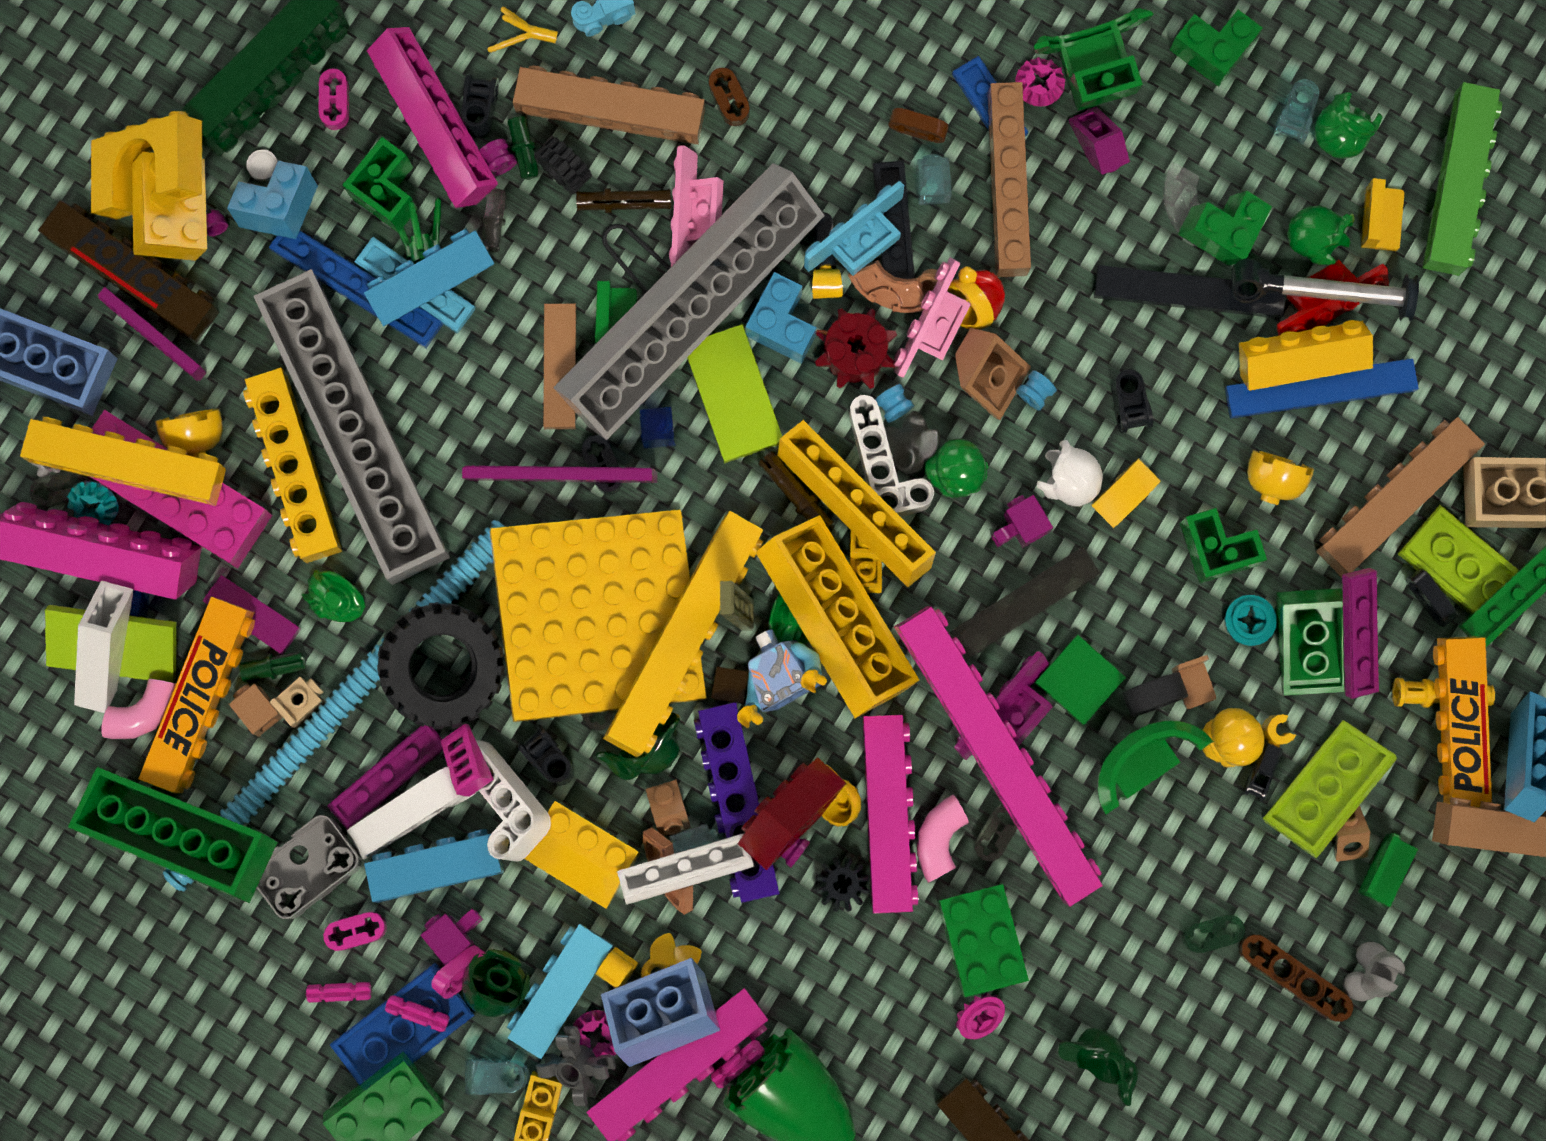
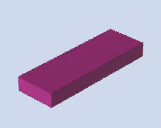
(269, 625)

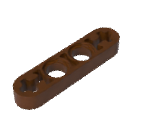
(1297, 975)

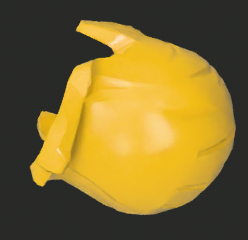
(1236, 738)

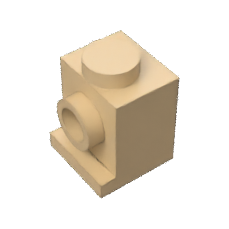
(297, 714)

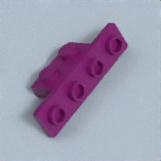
(1019, 702)

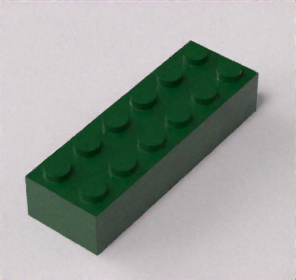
(265, 70)

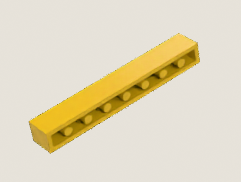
(682, 636)

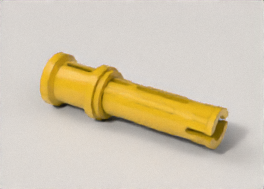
(1422, 693)

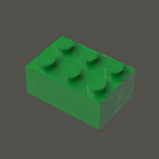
(982, 941)
(386, 1106)

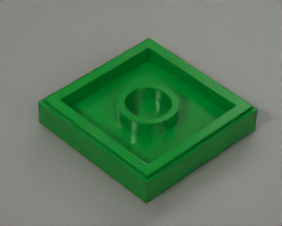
(1080, 680)

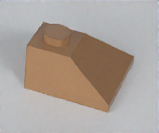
(989, 370)

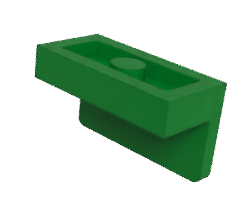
(611, 306)
(1388, 870)

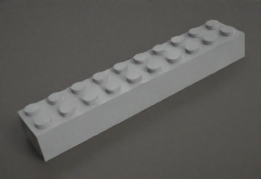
(689, 301)
(351, 427)

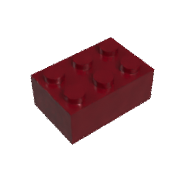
(791, 812)

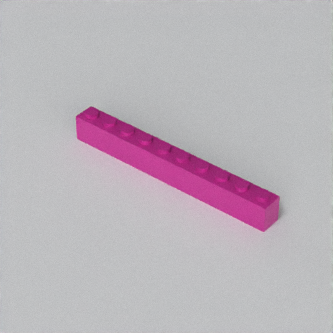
(998, 755)

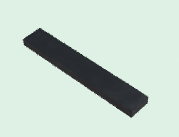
(1180, 292)

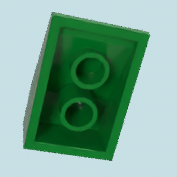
(1311, 641)

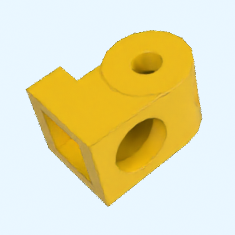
(617, 968)

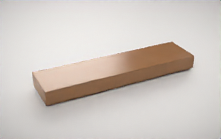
(558, 361)

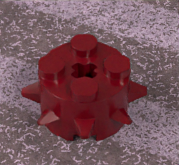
(852, 330)

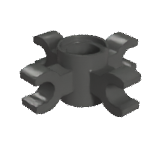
(576, 1066)

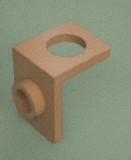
(1196, 682)
(1353, 831)

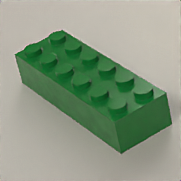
(173, 834)

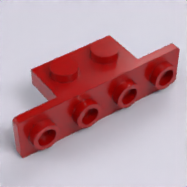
(1320, 311)

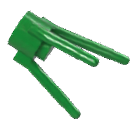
(419, 241)

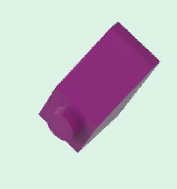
(1100, 140)

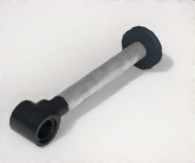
(1253, 281)

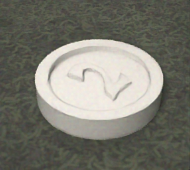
(261, 165)

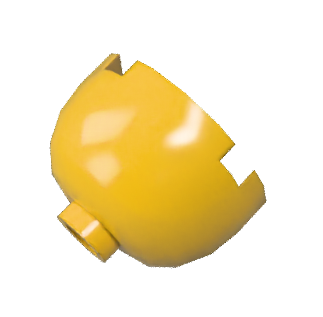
(192, 431)
(1277, 477)

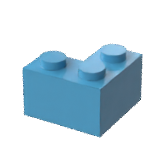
(279, 206)
(773, 320)

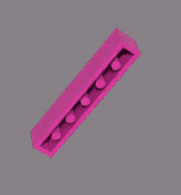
(432, 117)
(888, 814)
(670, 1072)

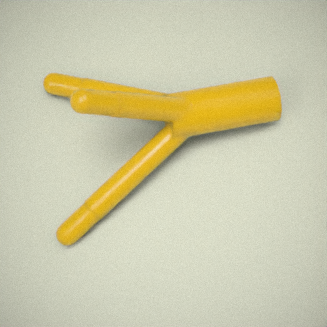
(531, 31)

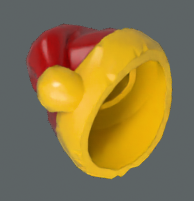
(983, 292)

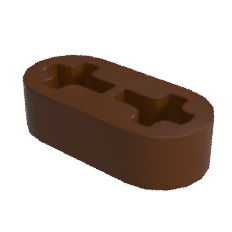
(735, 94)
(918, 125)

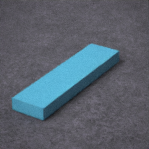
(448, 307)

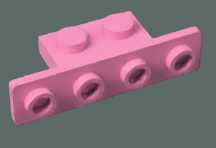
(695, 203)
(938, 321)

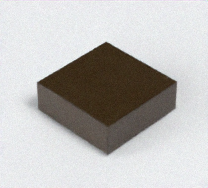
(729, 685)

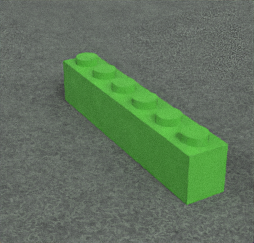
(1462, 178)

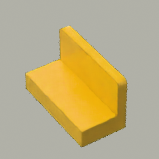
(1382, 216)

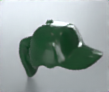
(657, 760)
(1104, 1058)

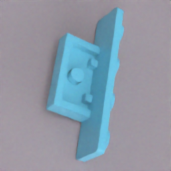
(862, 236)

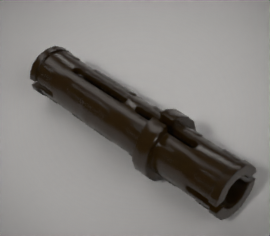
(636, 199)
(792, 488)

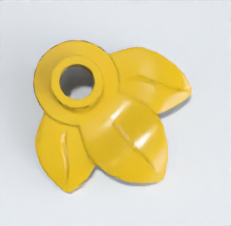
(665, 954)

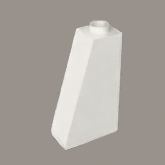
(101, 646)

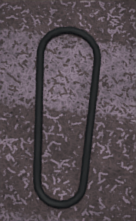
(620, 262)

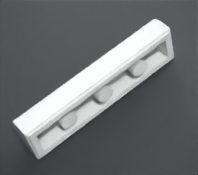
(683, 869)

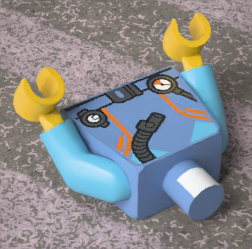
(779, 676)

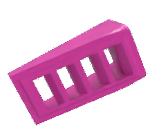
(481, 774)

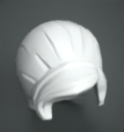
(1074, 477)

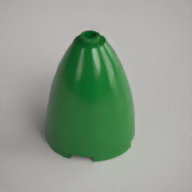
(790, 1095)

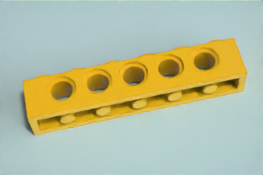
(276, 387)

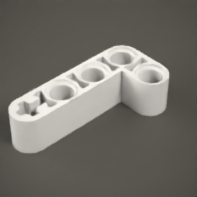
(882, 457)
(405, 813)
(514, 814)

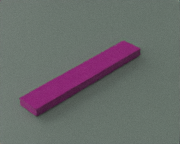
(559, 474)

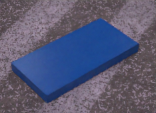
(384, 1036)

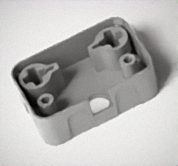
(316, 876)

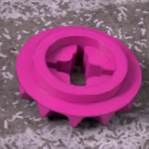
(1037, 94)
(589, 1022)
(984, 1023)

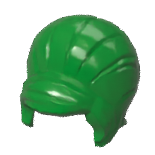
(1344, 128)
(1317, 232)
(957, 468)

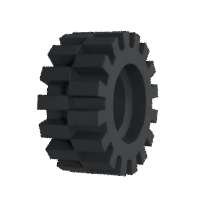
(562, 165)

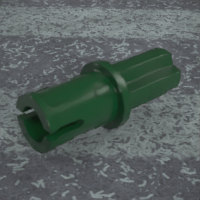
(523, 147)
(272, 666)

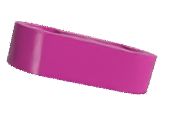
(326, 99)
(356, 939)
(449, 978)

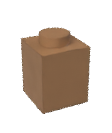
(255, 709)

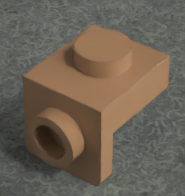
(668, 808)

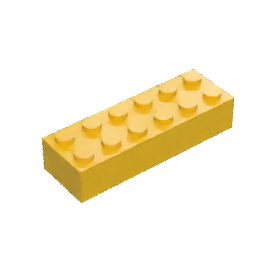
(837, 616)

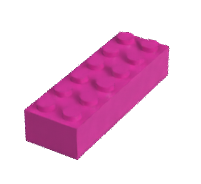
(222, 529)
(98, 550)

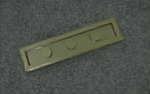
(736, 606)

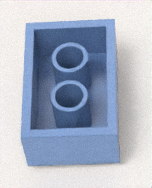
(660, 1012)

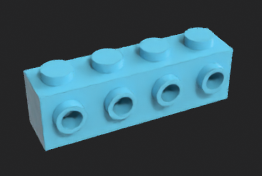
(559, 991)

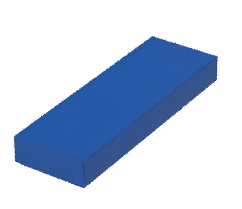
(975, 83)

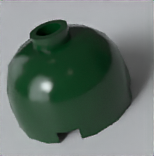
(495, 983)

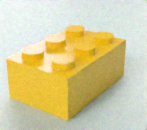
(163, 224)

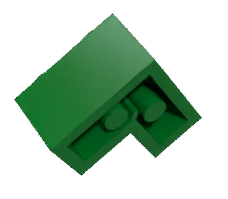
(1215, 52)
(377, 181)
(1228, 232)
(1214, 553)

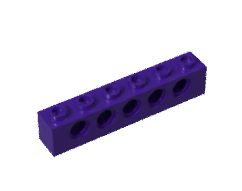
(725, 720)

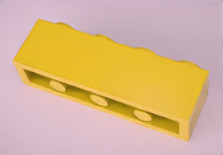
(1306, 355)

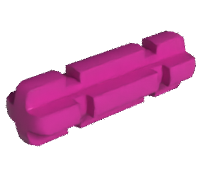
(338, 992)
(417, 1013)
(737, 1064)

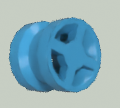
(1036, 390)
(894, 403)

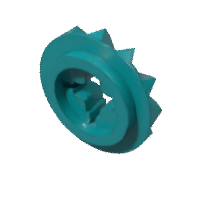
(91, 493)
(1261, 610)

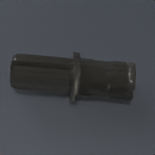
(493, 220)

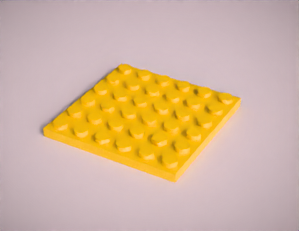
(587, 609)

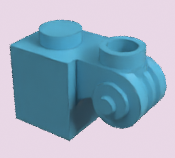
(603, 12)

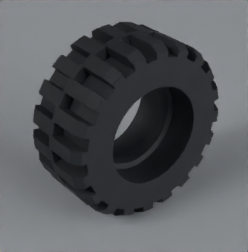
(448, 709)

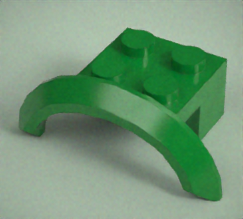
(1098, 60)
(1142, 759)

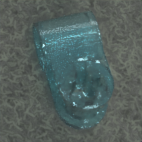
(1296, 116)
(489, 1076)

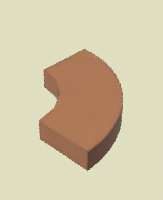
(889, 291)
(656, 847)

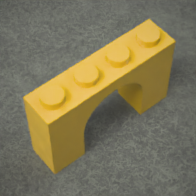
(177, 162)

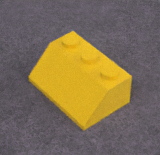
(582, 855)

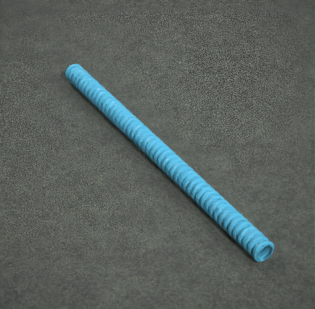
(341, 702)

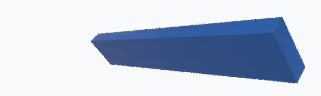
(350, 283)
(1380, 381)

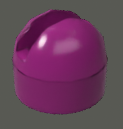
(216, 223)

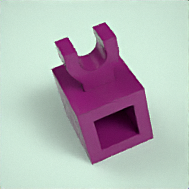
(1025, 522)
(450, 937)

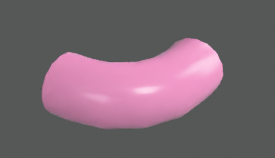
(141, 717)
(936, 835)

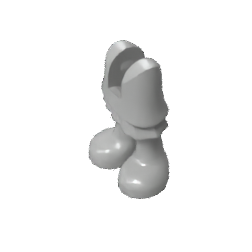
(1379, 976)

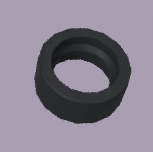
(1155, 694)

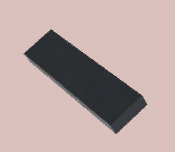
(899, 256)

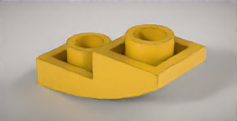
(1126, 492)
(865, 565)
(538, 1109)

